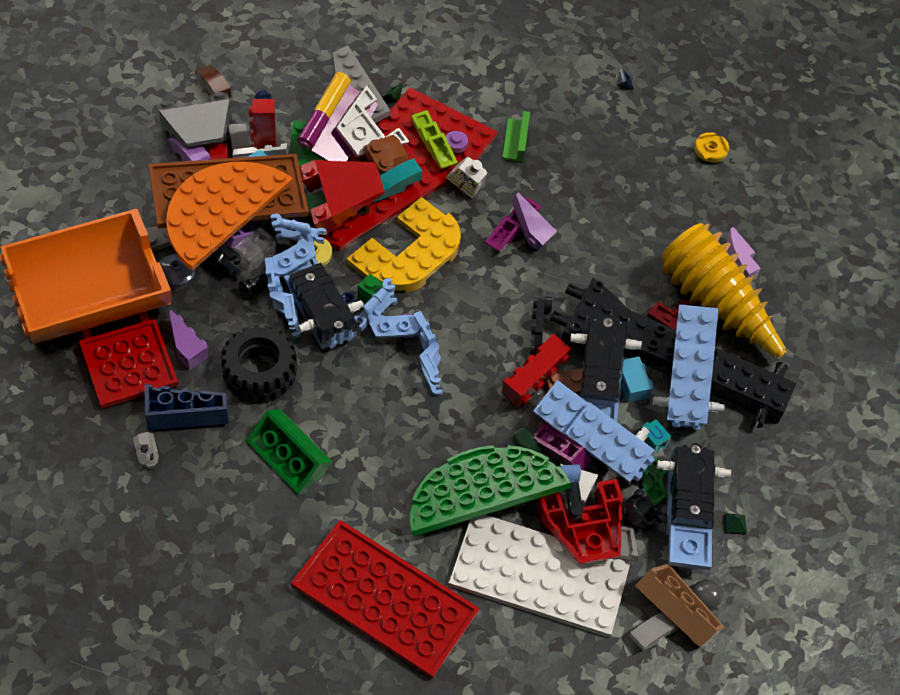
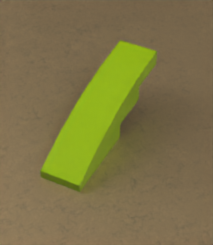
(434, 140)

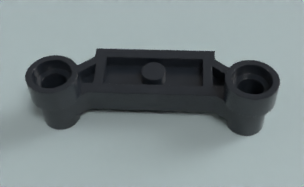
(539, 306)

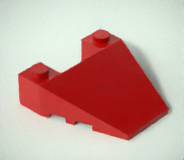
(346, 188)
(598, 530)

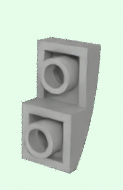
(238, 136)
(652, 630)

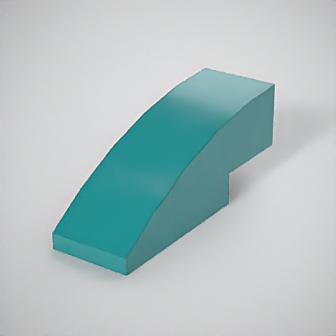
(399, 177)

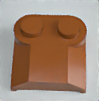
(385, 153)

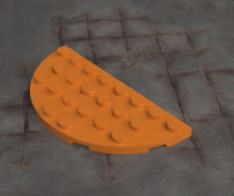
(218, 204)

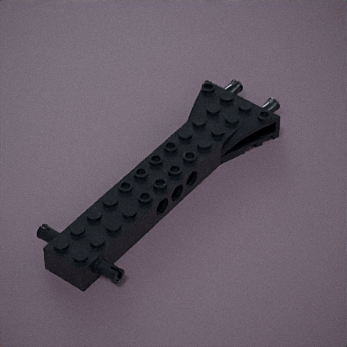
(732, 377)

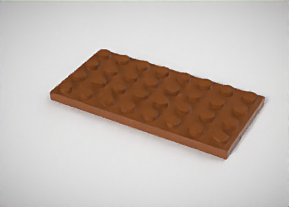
(168, 177)

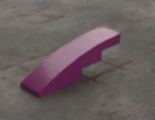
(507, 230)

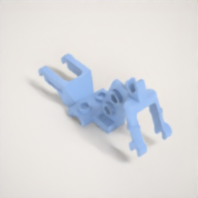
(289, 261)
(402, 327)

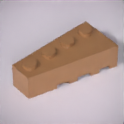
(680, 604)

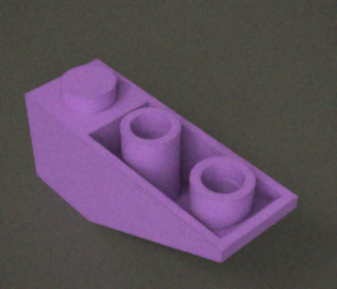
(189, 347)

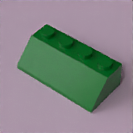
(288, 450)

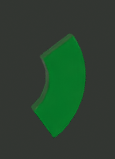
(653, 483)

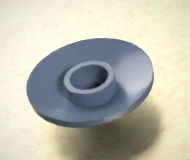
(176, 275)

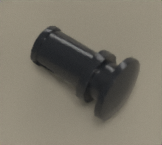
(250, 286)

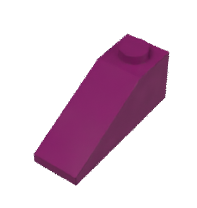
(562, 447)

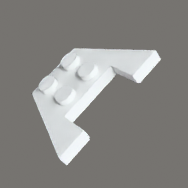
(358, 127)

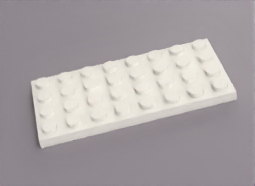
(538, 575)

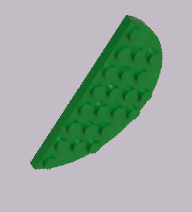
(482, 483)

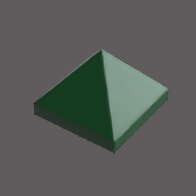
(393, 93)
(735, 523)

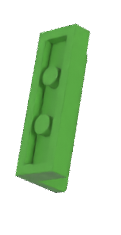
(516, 138)

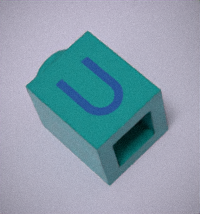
(658, 436)

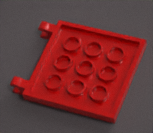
(126, 361)

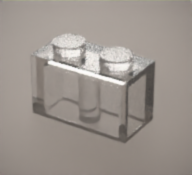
(255, 249)

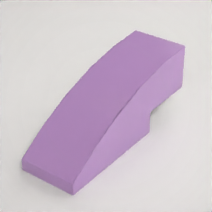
(746, 253)

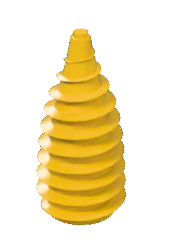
(717, 282)

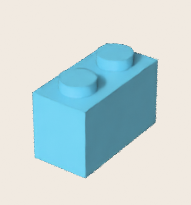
(635, 381)

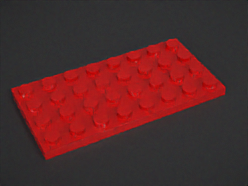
(385, 598)

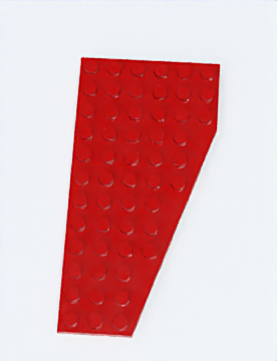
(433, 176)

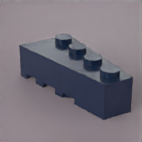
(183, 408)

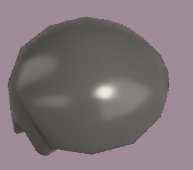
(709, 593)

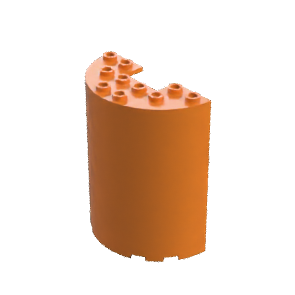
(84, 276)

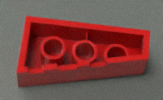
(263, 123)
(535, 371)

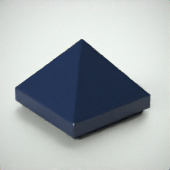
(624, 80)

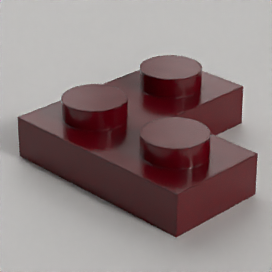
(664, 315)

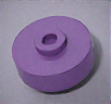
(457, 140)

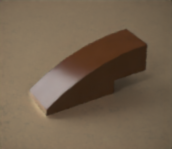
(213, 80)

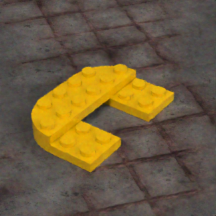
(436, 244)

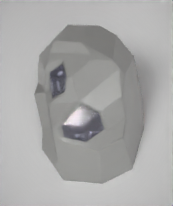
(146, 450)

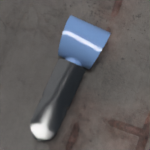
(573, 494)

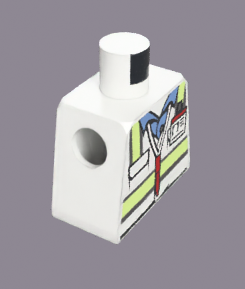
(468, 176)

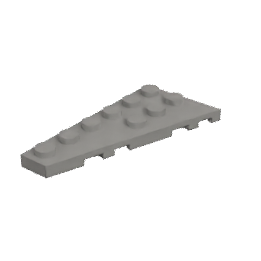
(348, 64)

